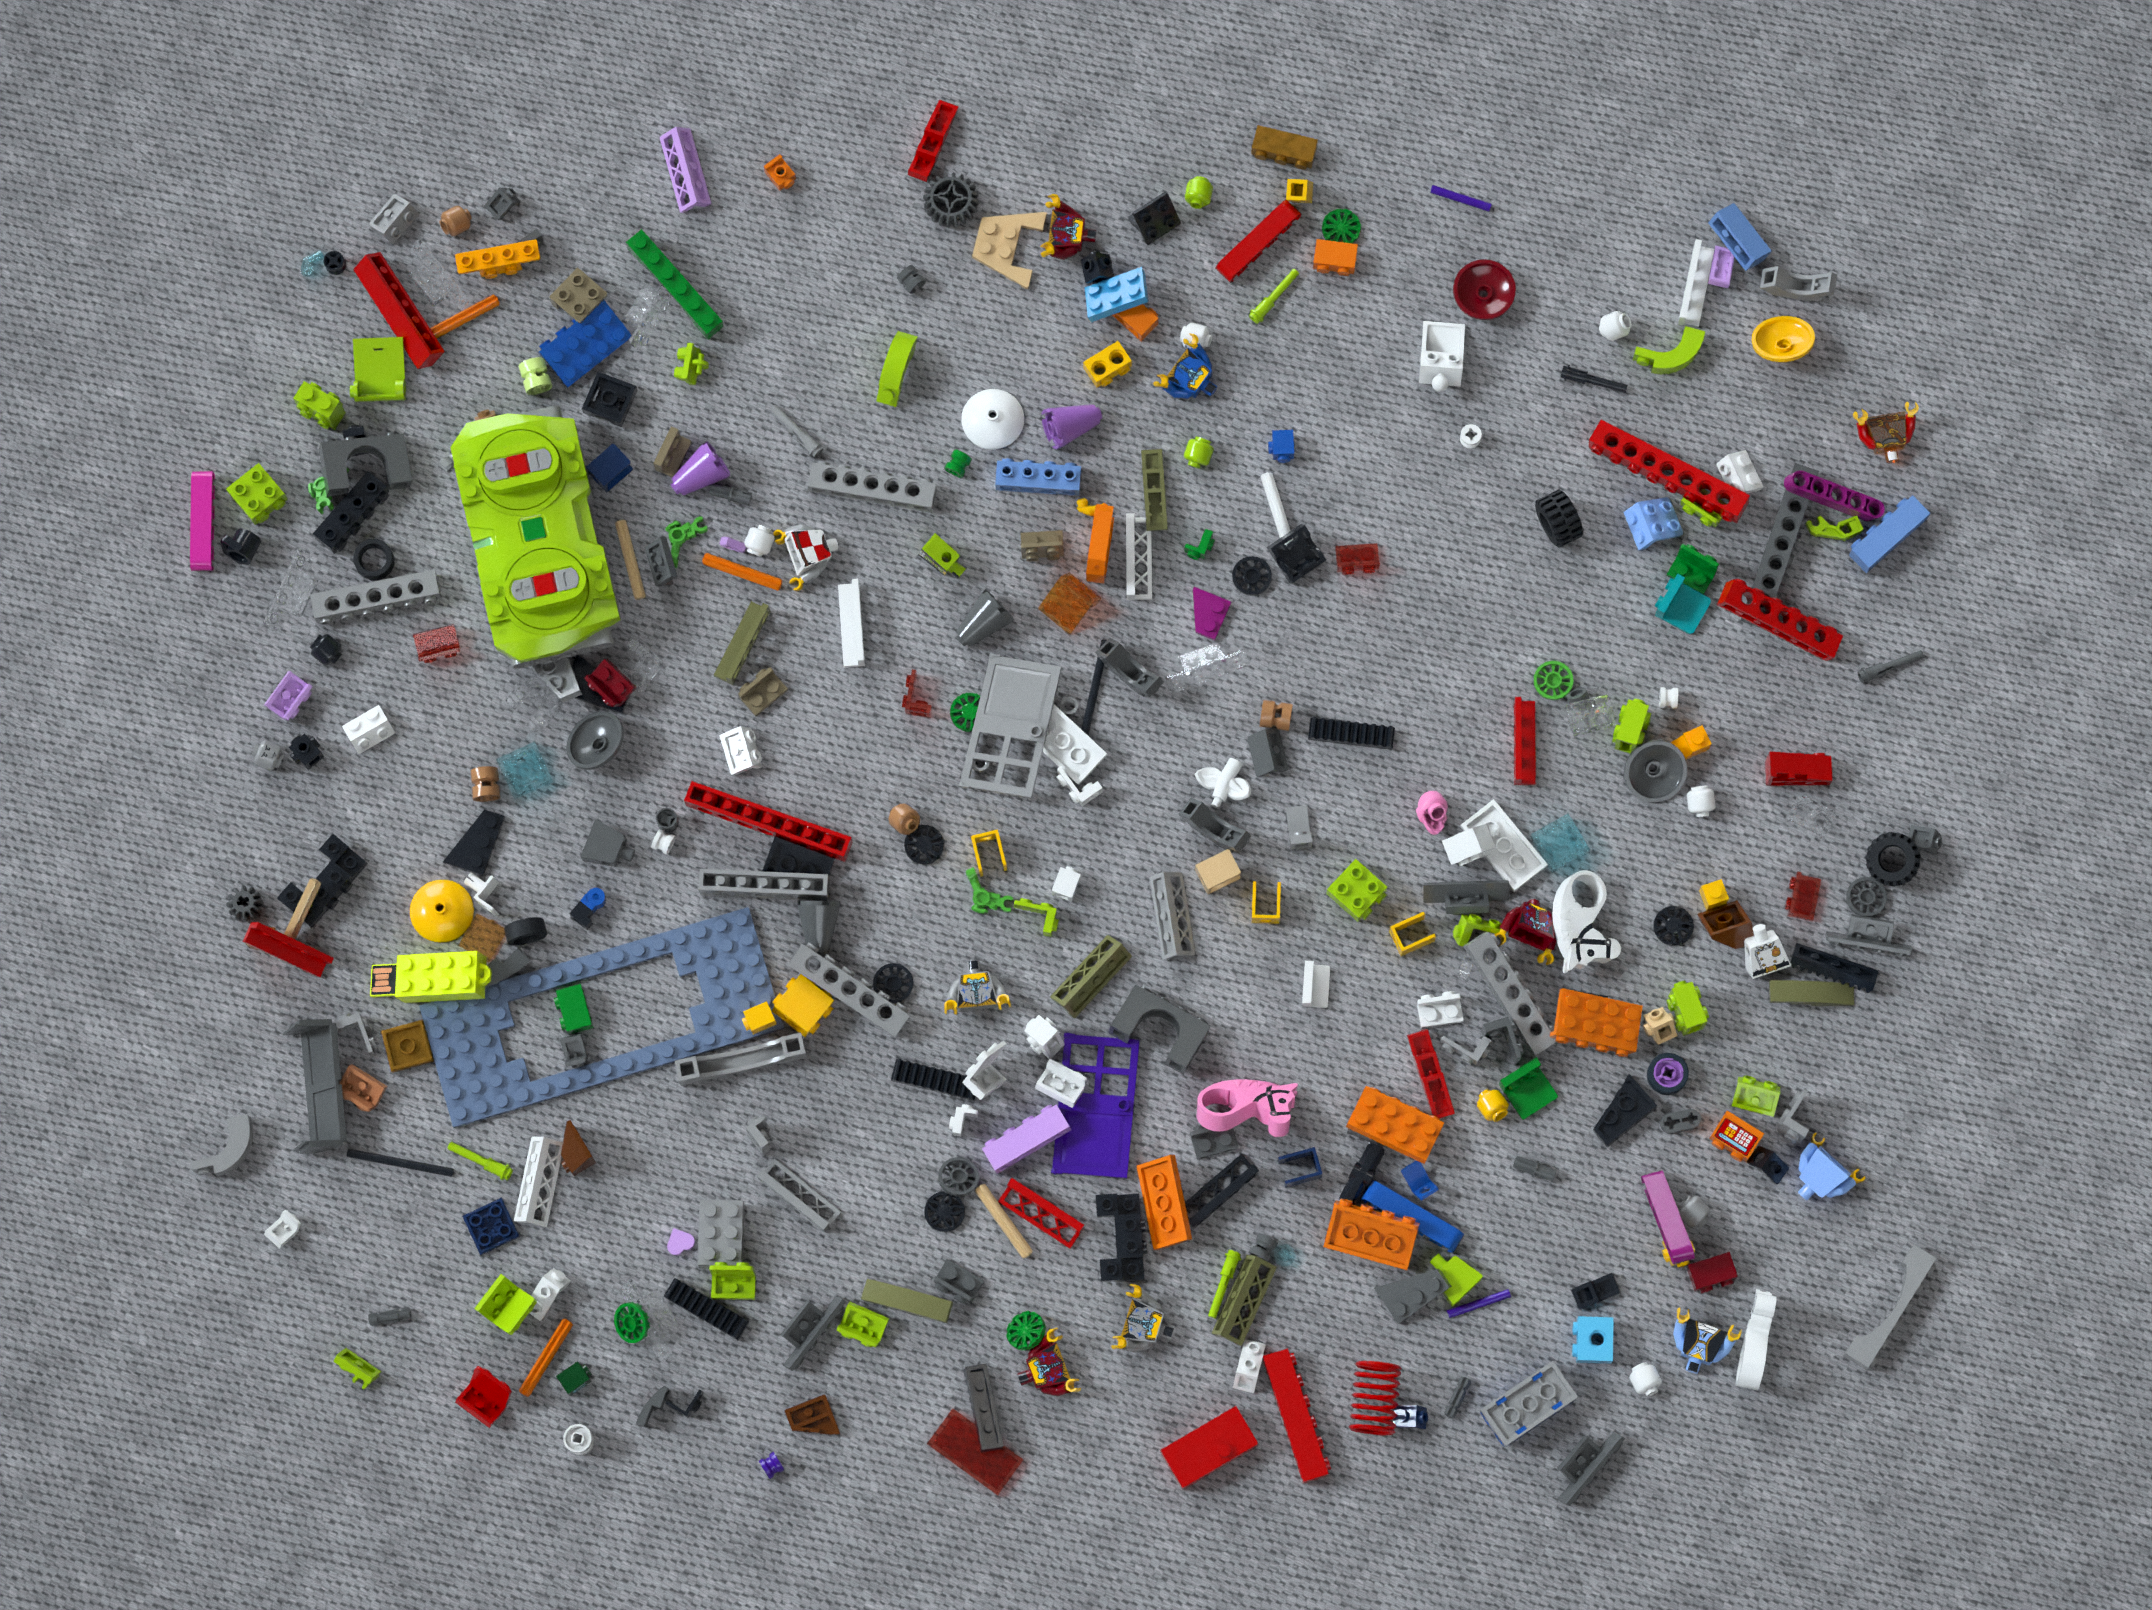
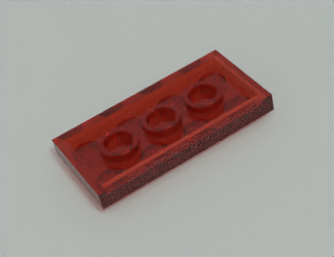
(959, 1444)

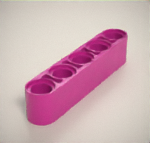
(201, 521)

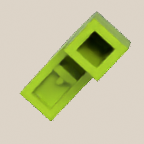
(1675, 359)
(895, 367)

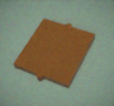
(483, 936)

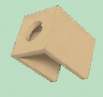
(1218, 871)

